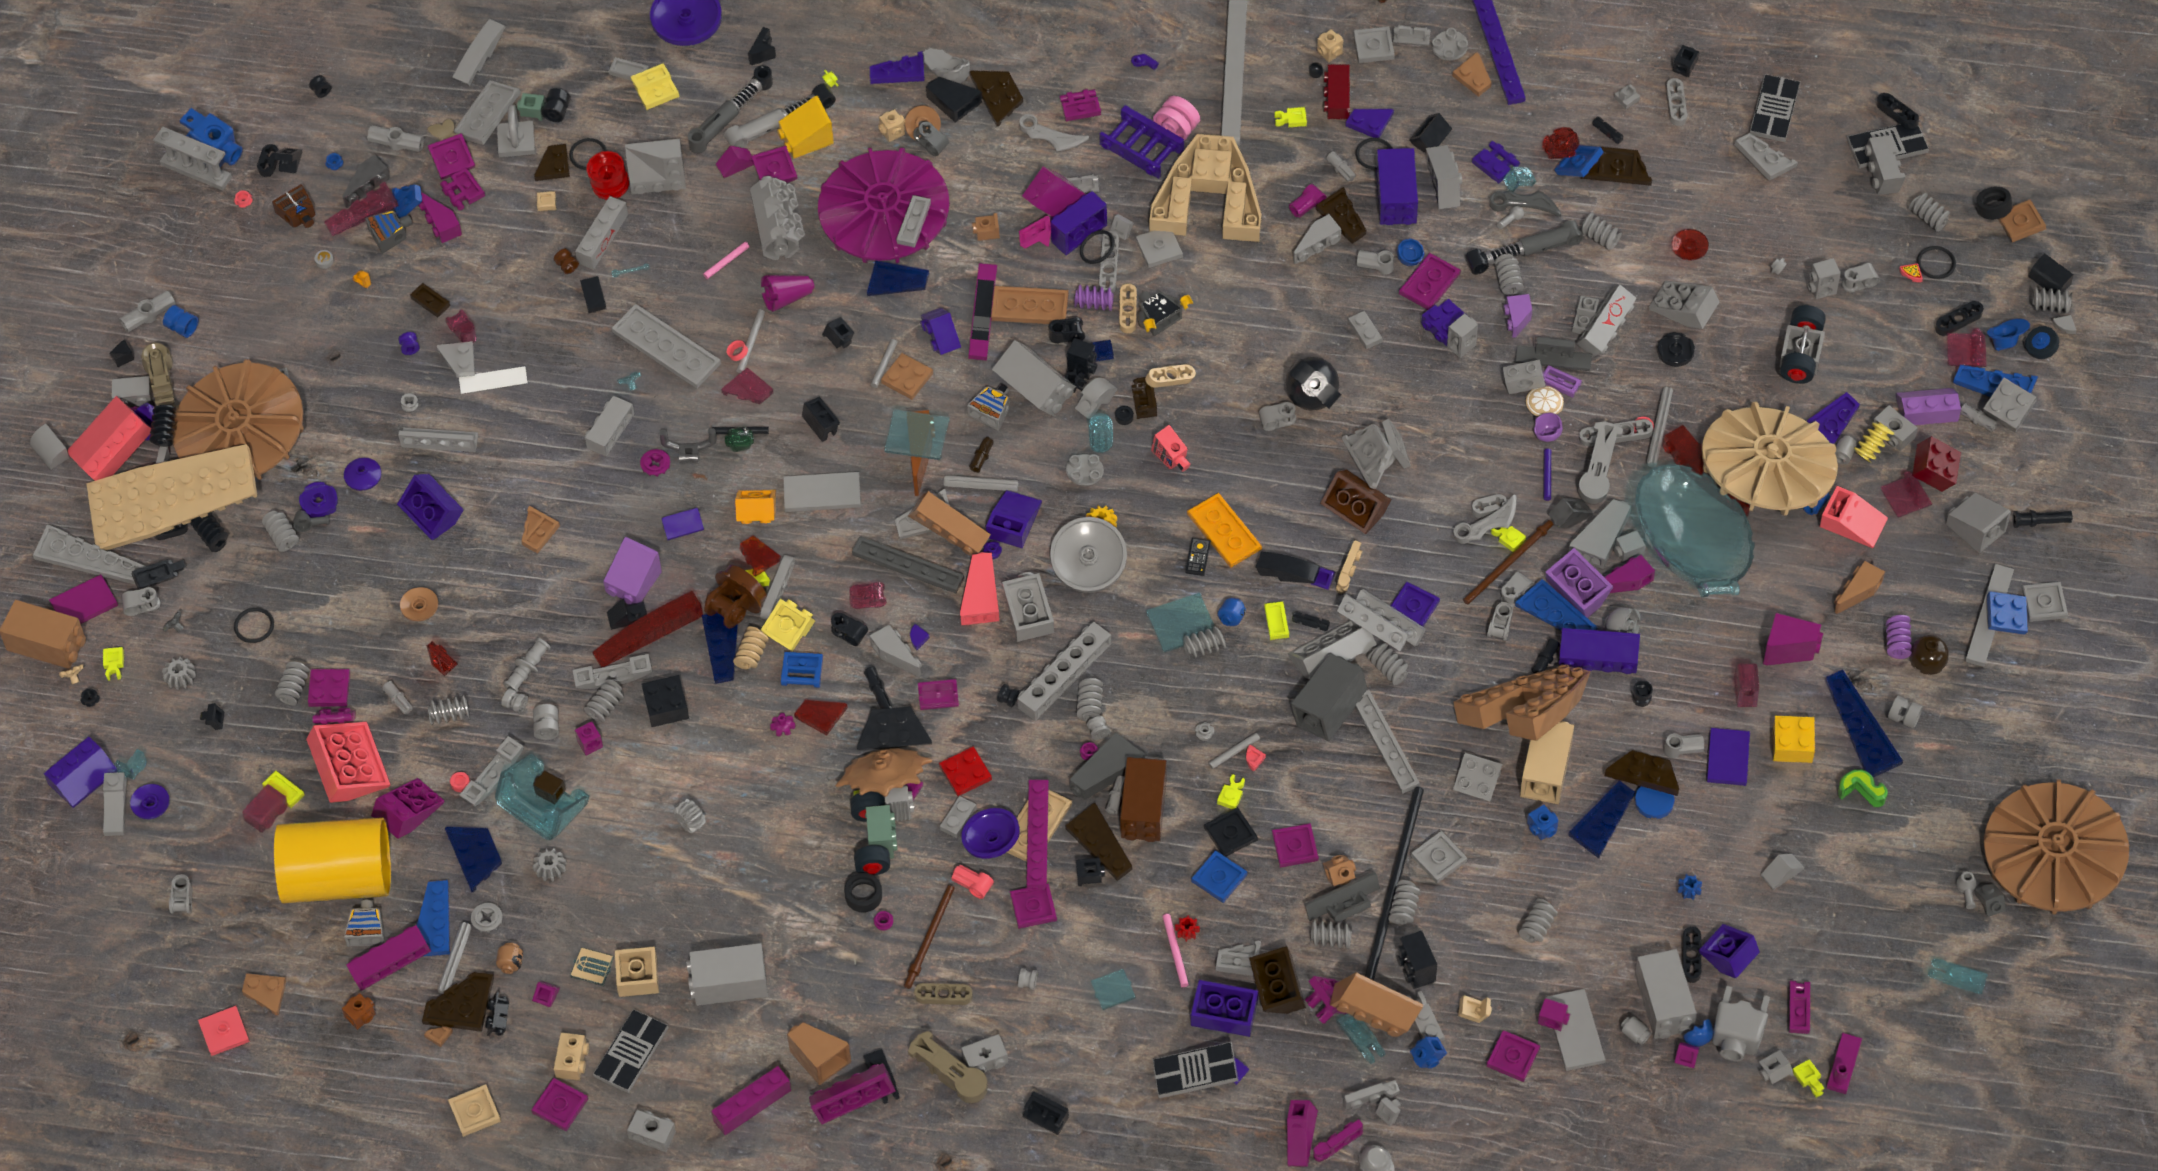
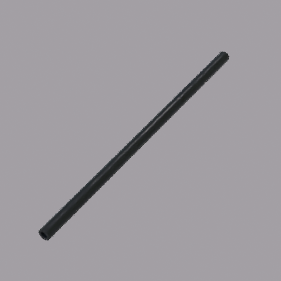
(1395, 878)

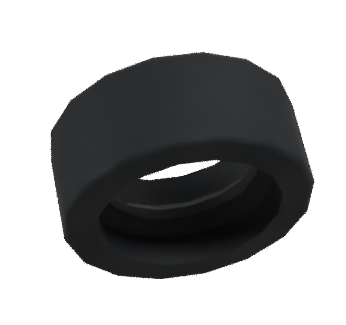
(1993, 194)
(858, 879)

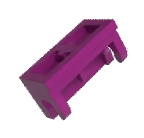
(938, 694)

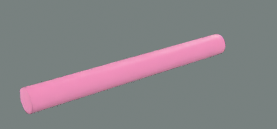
(1175, 950)

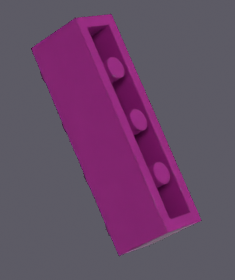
(388, 957)
(751, 1100)

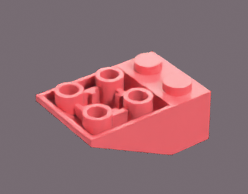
(1853, 518)

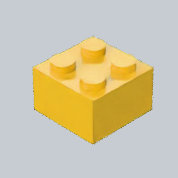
(1793, 739)

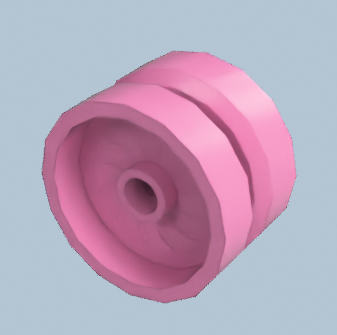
(1177, 116)

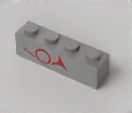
(601, 232)
(1606, 321)

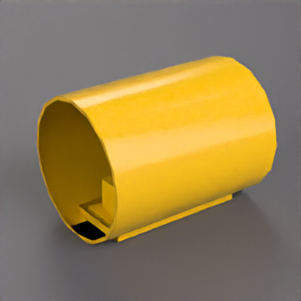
(332, 860)

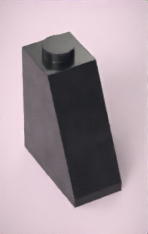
(953, 98)

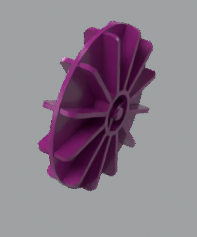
(868, 200)

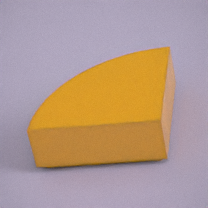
(362, 278)

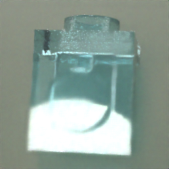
(1519, 177)
(134, 765)

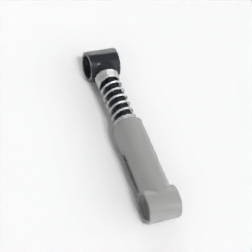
(754, 129)

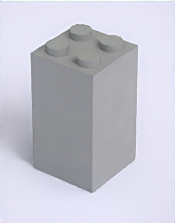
(1034, 378)
(727, 974)
(1665, 994)

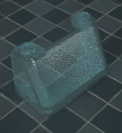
(518, 797)

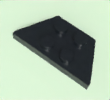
(893, 729)

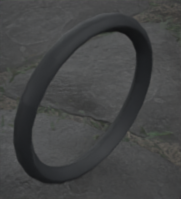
(579, 142)
(1364, 142)
(1936, 248)
(1107, 254)
(258, 639)

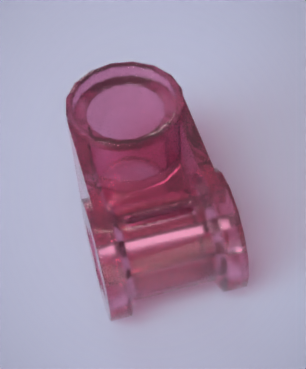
(462, 327)
(868, 595)

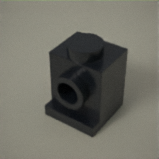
(1685, 61)
(838, 333)
(1089, 871)

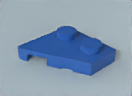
(407, 199)

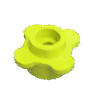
(830, 78)

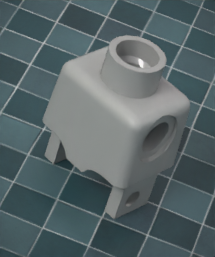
(1739, 1027)

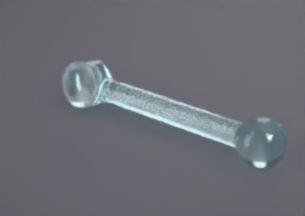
(615, 273)

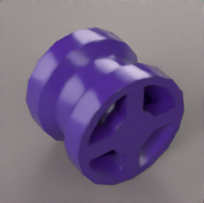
(409, 343)

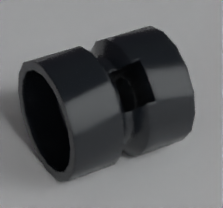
(556, 105)

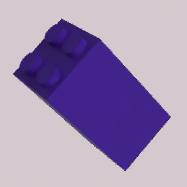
(1397, 186)

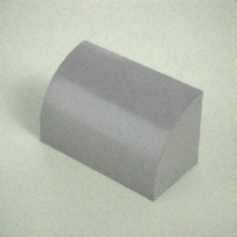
(49, 447)

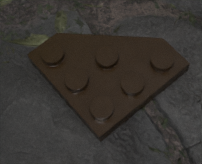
(461, 1004)

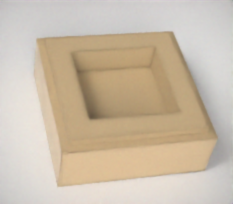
(546, 201)

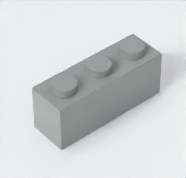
(609, 425)

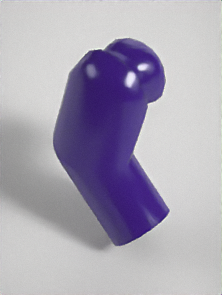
(1144, 60)

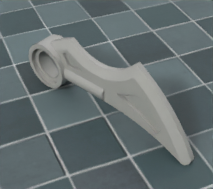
(1059, 140)
(1500, 518)

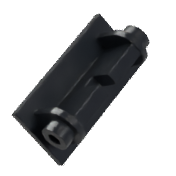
(497, 1007)

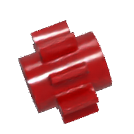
(1184, 923)

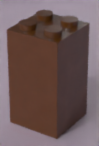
(1143, 799)

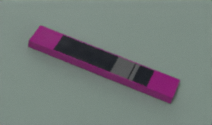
(982, 312)

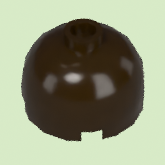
(1929, 654)

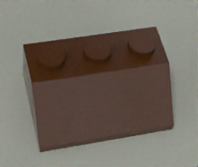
(1355, 501)

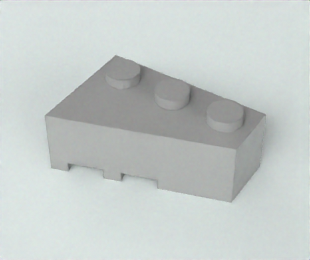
(1884, 165)
(1445, 176)

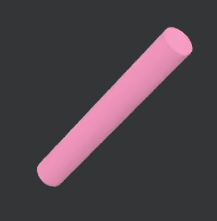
(727, 259)

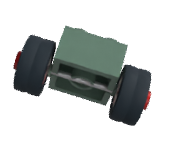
(881, 833)

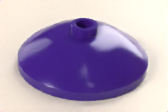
(986, 827)

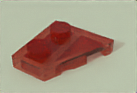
(758, 555)

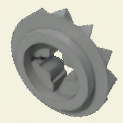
(489, 910)

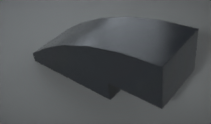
(1286, 568)

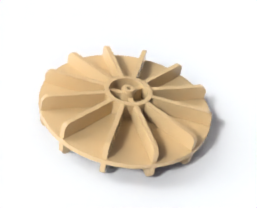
(1769, 458)

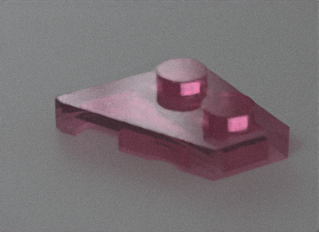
(748, 387)

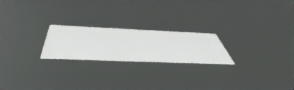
(493, 380)

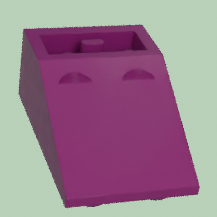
(406, 807)

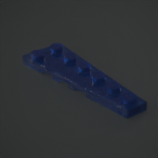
(1866, 734)

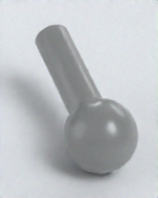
(1515, 213)

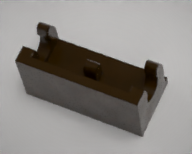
(1144, 399)

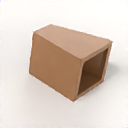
(818, 1051)

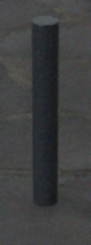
(755, 430)

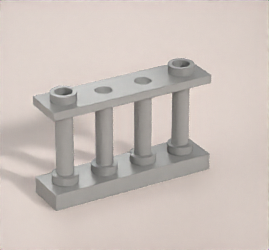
(192, 158)
(1381, 620)

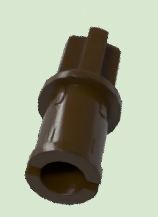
(981, 455)

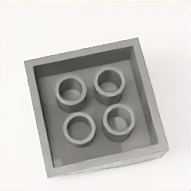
(655, 166)

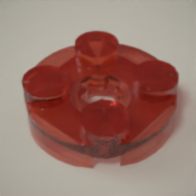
(1553, 146)

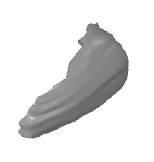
(946, 66)

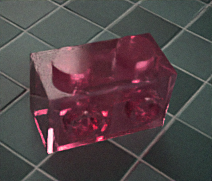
(265, 808)

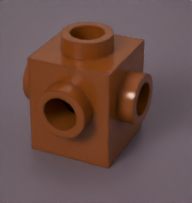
(359, 1010)

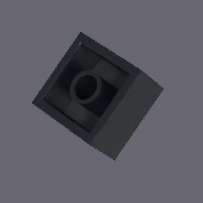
(665, 701)
(1417, 960)

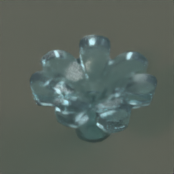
(630, 380)

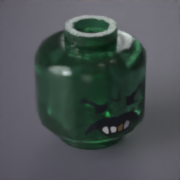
(739, 439)

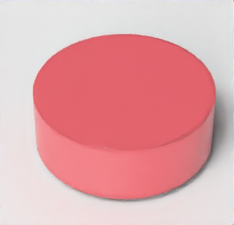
(459, 781)

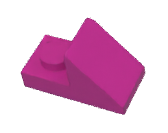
(1036, 232)

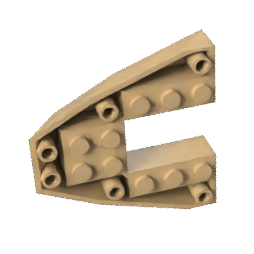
(1209, 166)

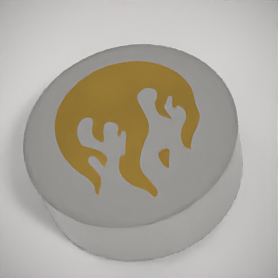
(324, 259)

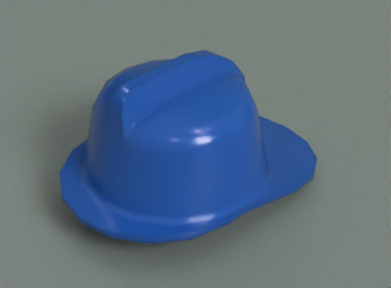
(2007, 333)

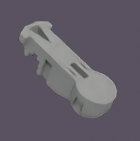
(1595, 484)

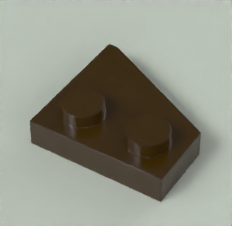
(553, 163)

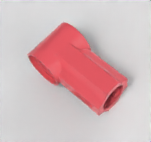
(977, 883)

